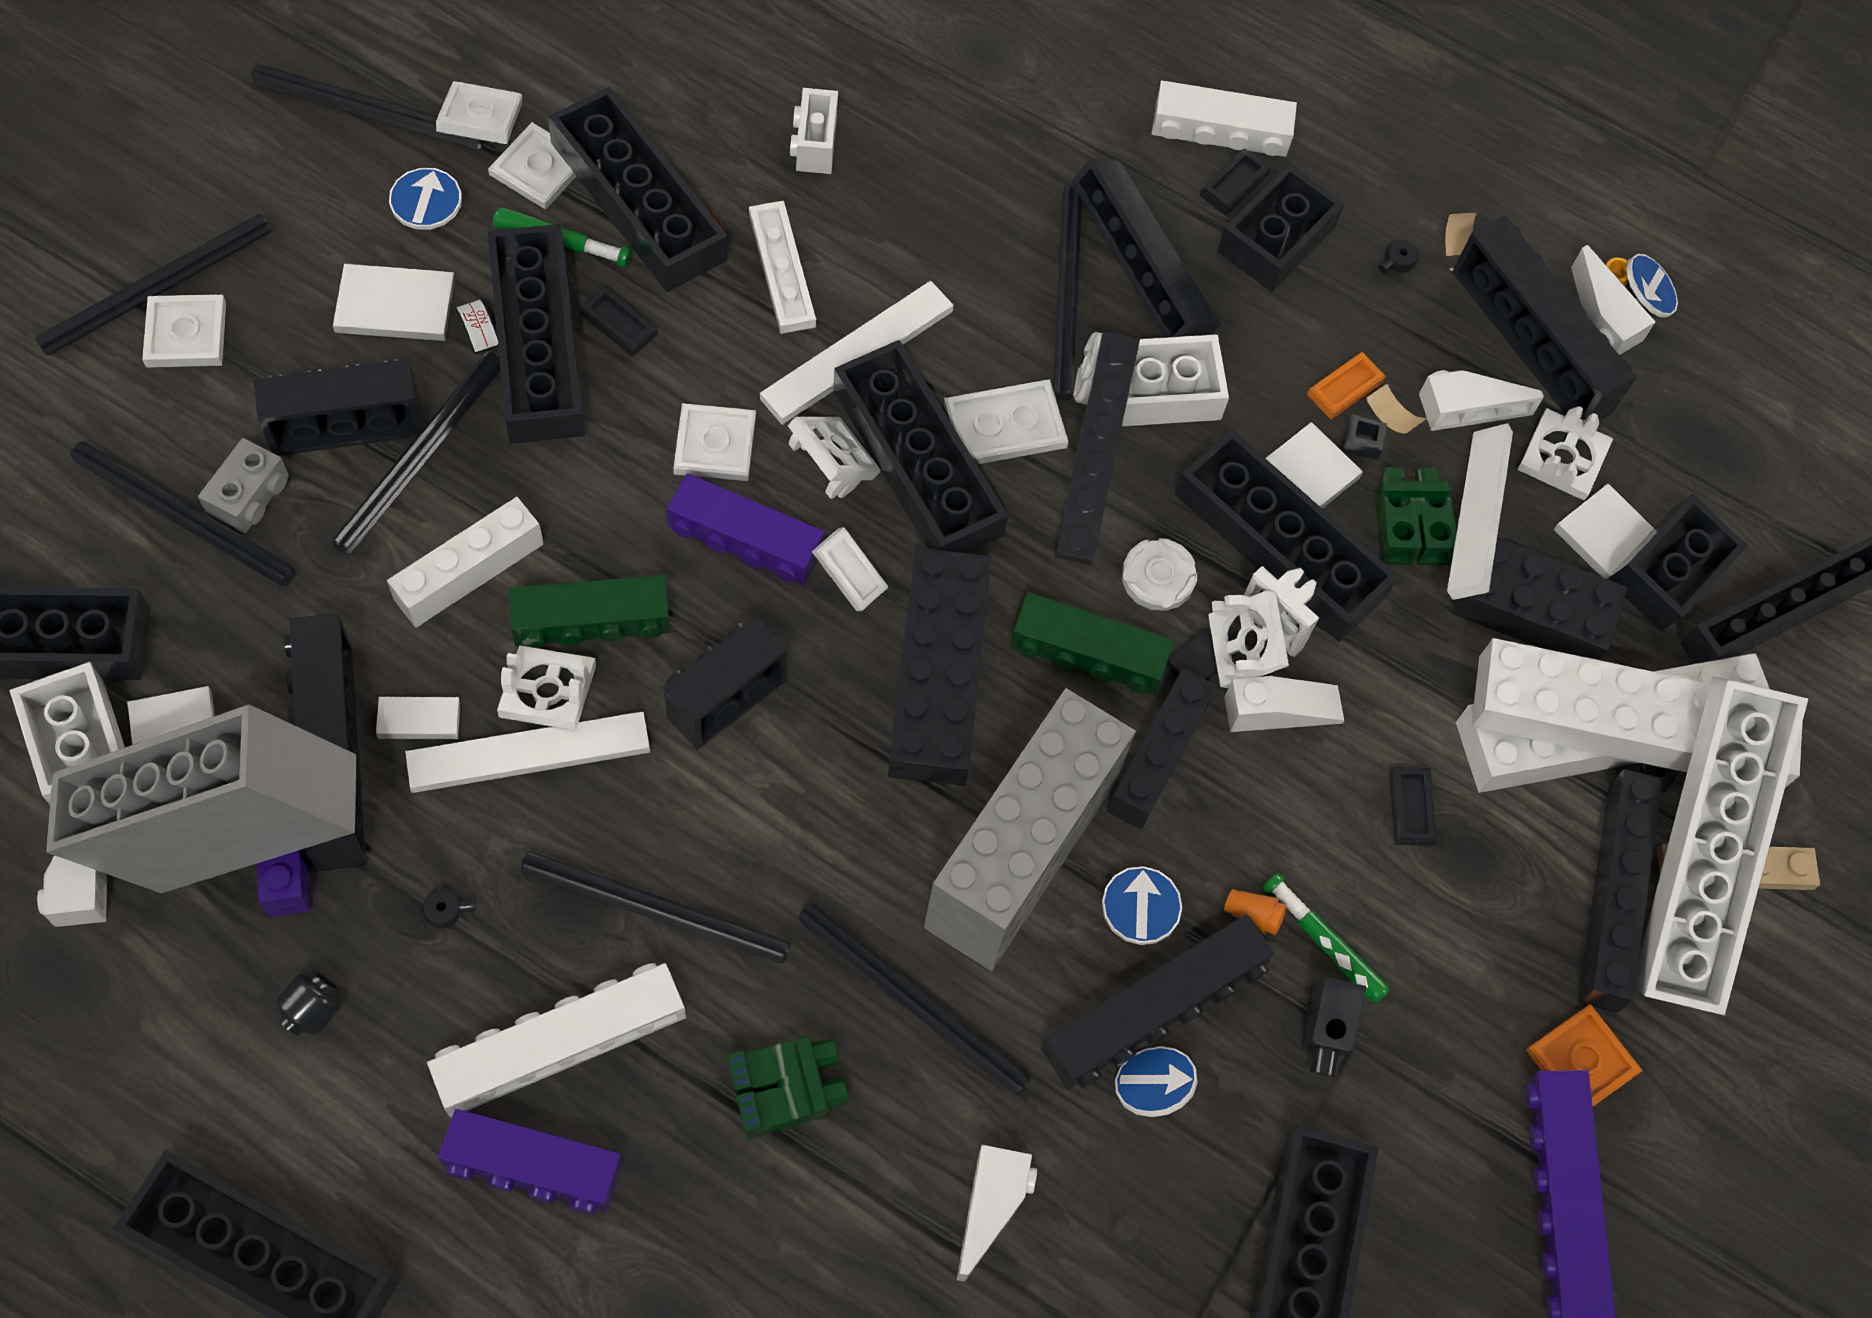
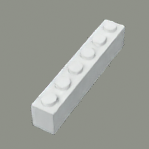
(556, 1039)

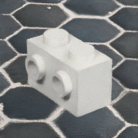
(816, 130)

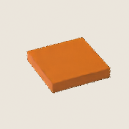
(1590, 1045)

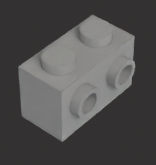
(244, 486)

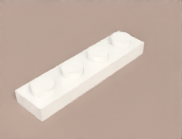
(782, 267)

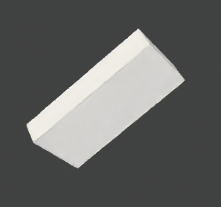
(850, 569)
(418, 718)

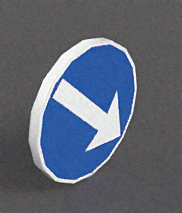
(425, 198)
(1651, 285)
(1141, 905)
(1156, 1081)

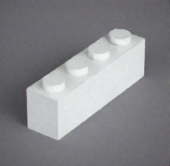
(1224, 118)
(465, 562)

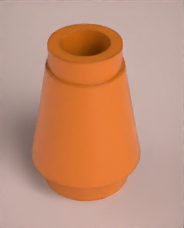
(1262, 910)

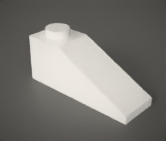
(1609, 302)
(1471, 399)
(1281, 703)
(72, 894)
(997, 1192)

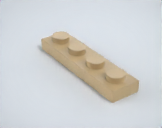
(1783, 868)

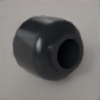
(308, 1003)

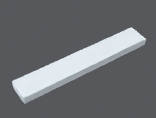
(815, 378)
(1480, 512)
(526, 752)

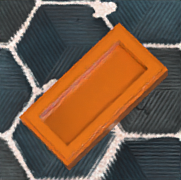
(1346, 385)

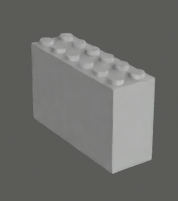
(203, 800)
(1027, 829)

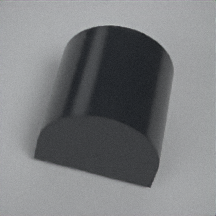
(1364, 437)

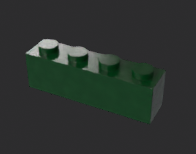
(589, 611)
(1091, 644)

